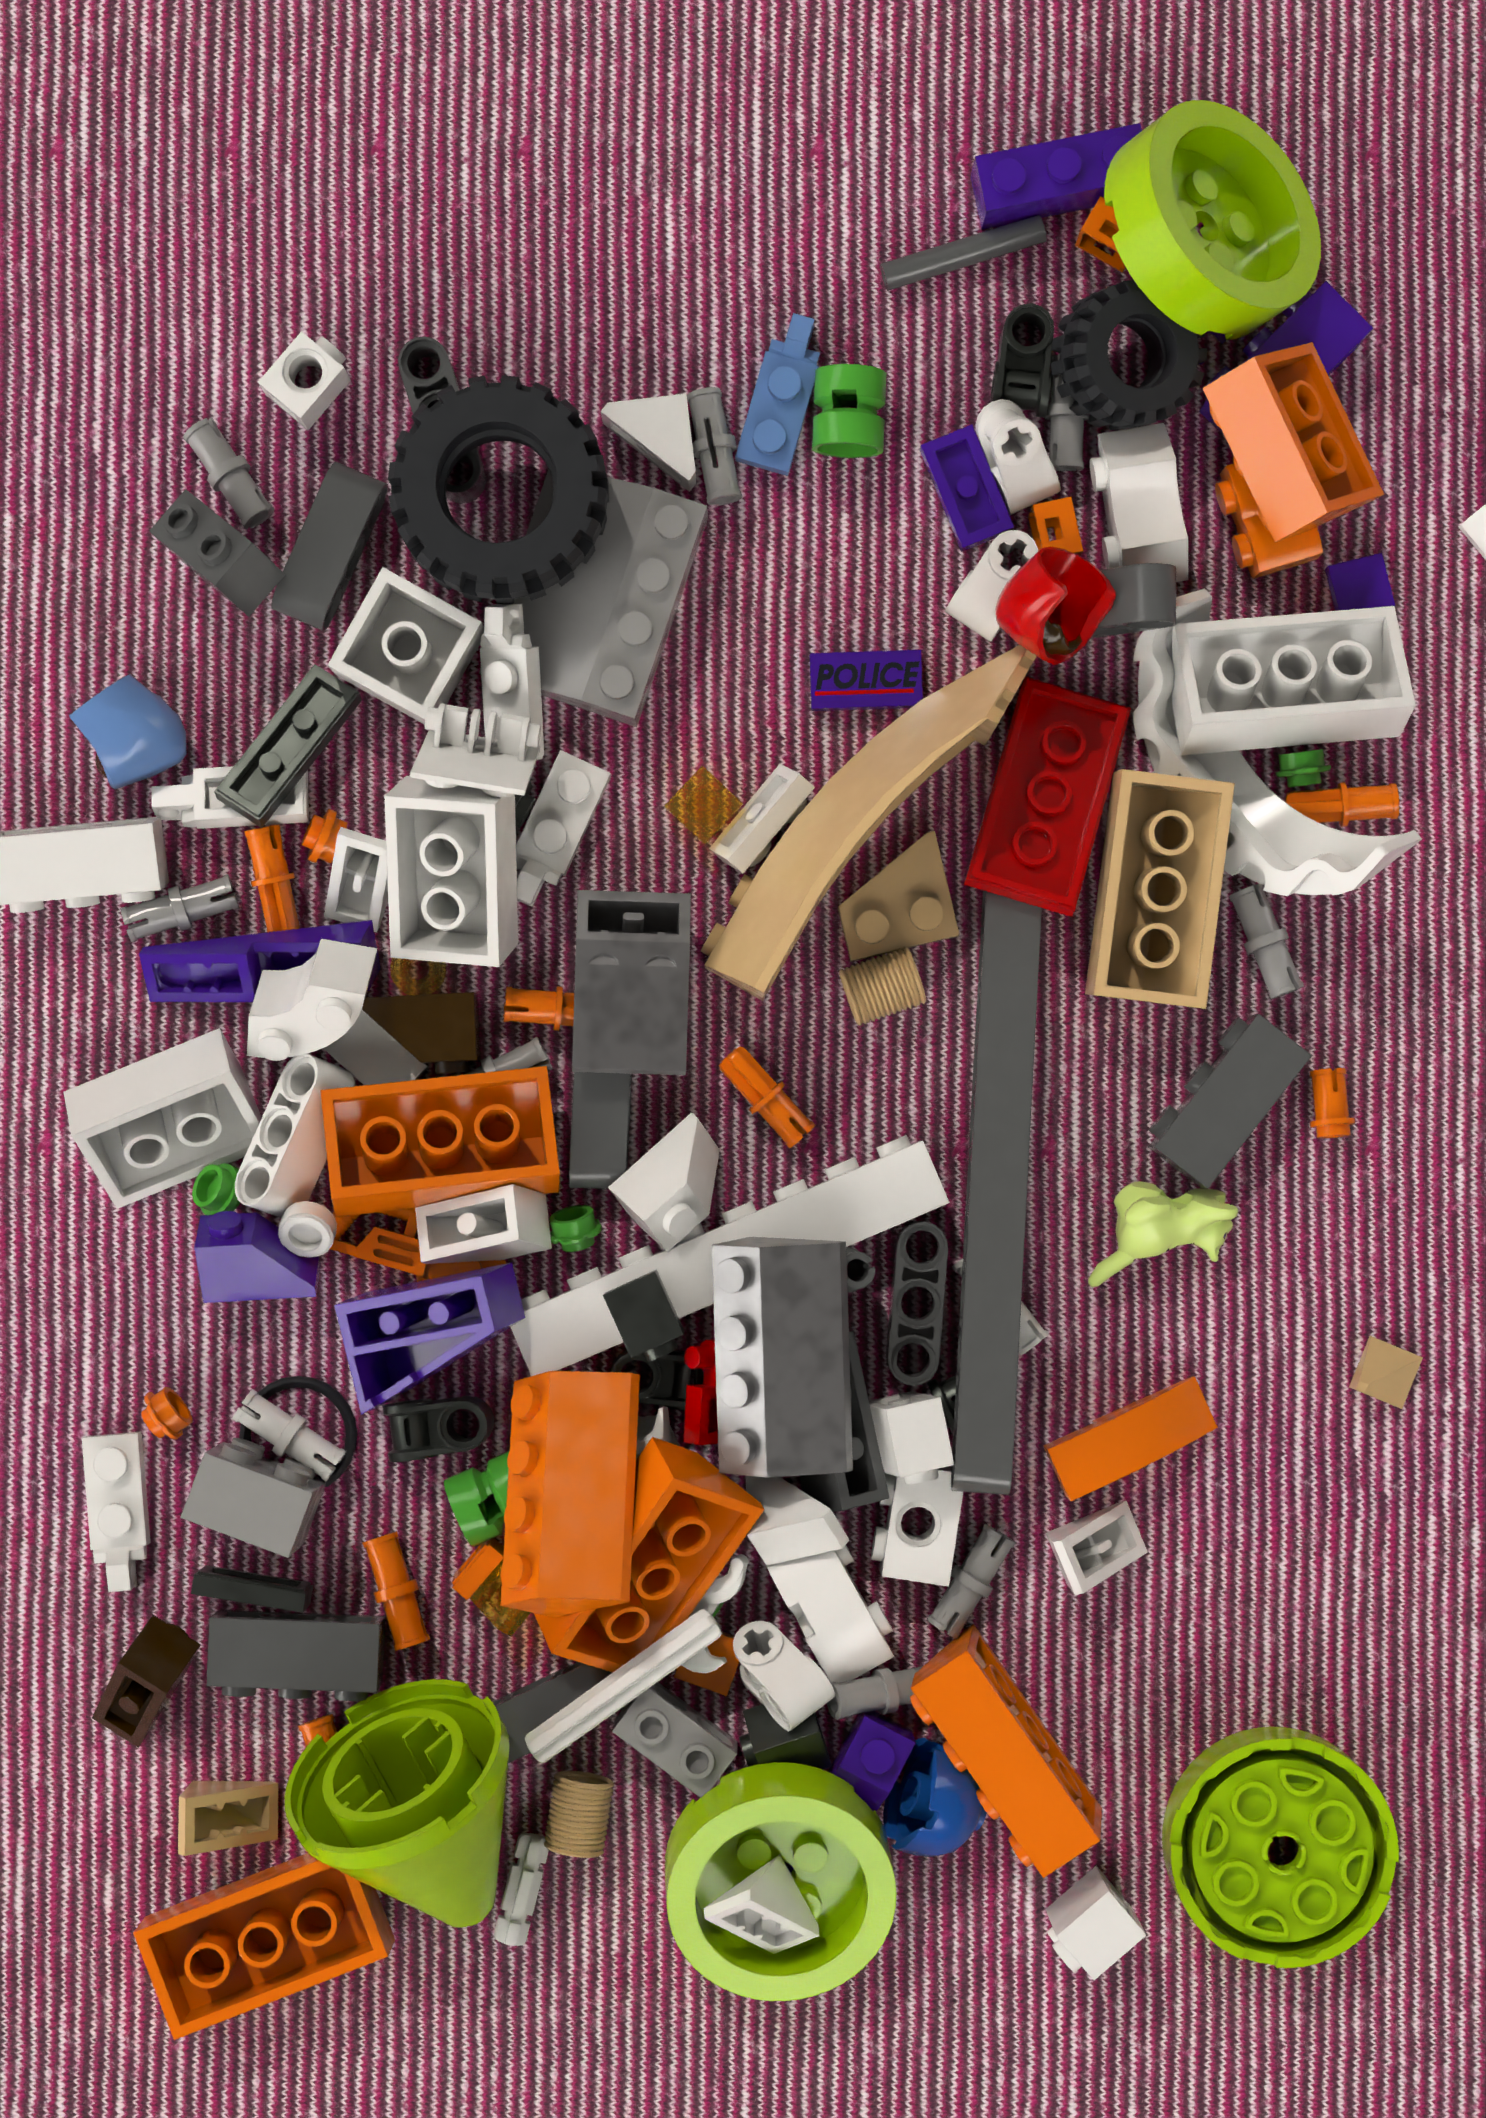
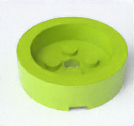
(1257, 218)
(1220, 1835)
(837, 1863)

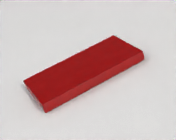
(1047, 796)

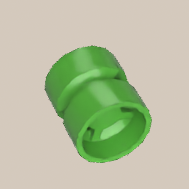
(849, 431)
(467, 1493)

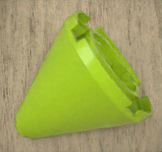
(410, 1798)

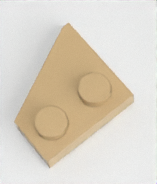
(901, 905)

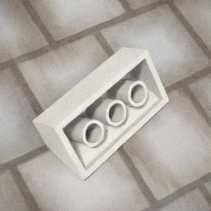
(1289, 680)

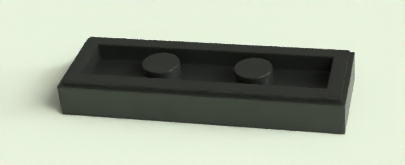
(288, 746)

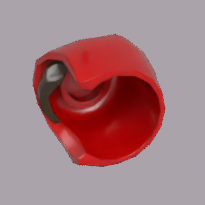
(1054, 604)

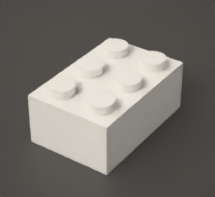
(451, 874)

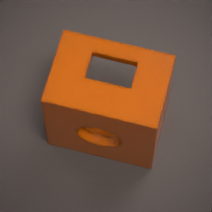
(1100, 227)
(1062, 518)

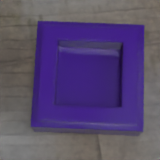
(1360, 583)

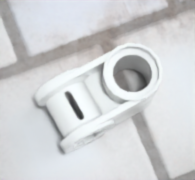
(1016, 459)
(979, 592)
(779, 1674)

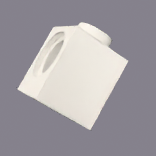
(306, 404)

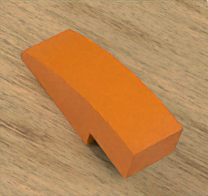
(1130, 1438)

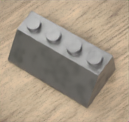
(782, 1357)

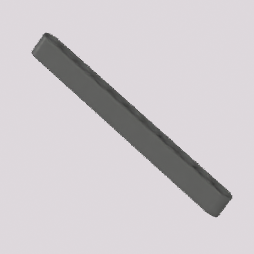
(996, 1196)

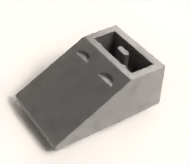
(631, 982)

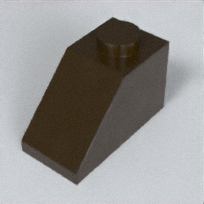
(432, 1027)
(145, 1680)

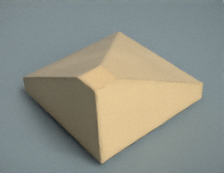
(1385, 1372)

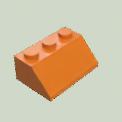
(1292, 440)

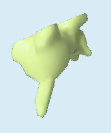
(1154, 1224)

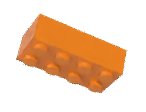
(260, 1941)

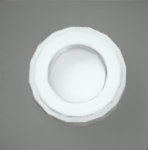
(307, 1229)

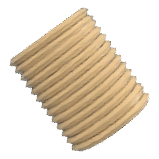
(882, 986)
(579, 1814)

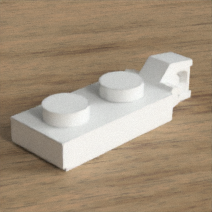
(510, 668)
(198, 806)
(557, 823)
(117, 1505)

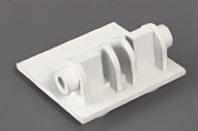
(491, 764)

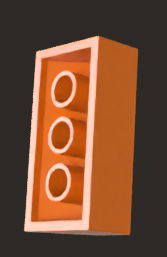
(438, 1139)
(570, 1492)
(683, 1536)
(1007, 1753)

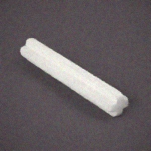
(623, 1686)

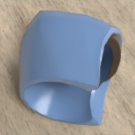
(131, 732)

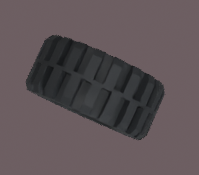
(483, 416)

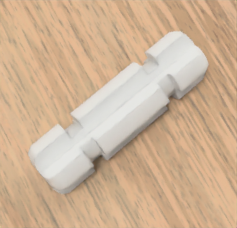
(521, 1890)

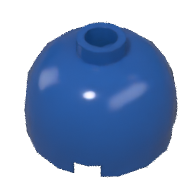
(934, 1804)

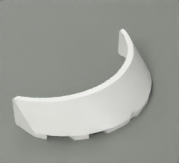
(1265, 834)

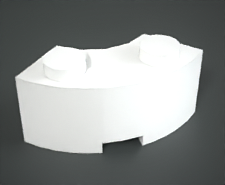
(1140, 499)
(311, 1003)
(833, 1614)

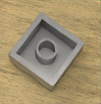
(254, 1497)

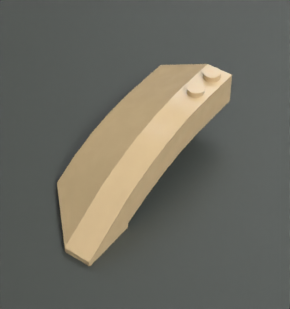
(847, 812)

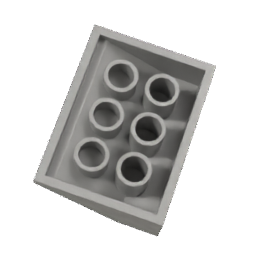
(612, 619)

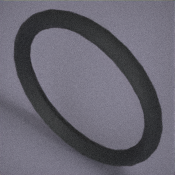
(330, 1393)

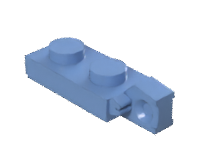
(780, 400)

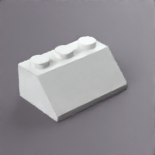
(164, 1118)

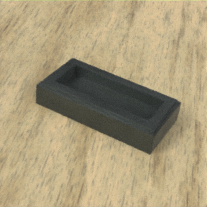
(252, 1588)

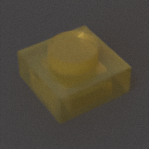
(703, 805)
(488, 1600)

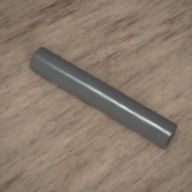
(963, 252)

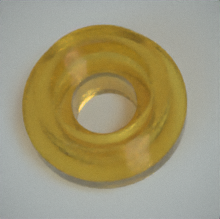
(432, 982)

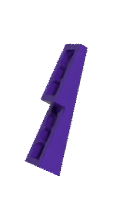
(232, 966)

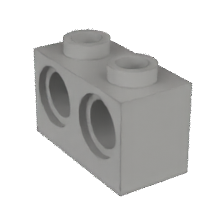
(676, 1738)

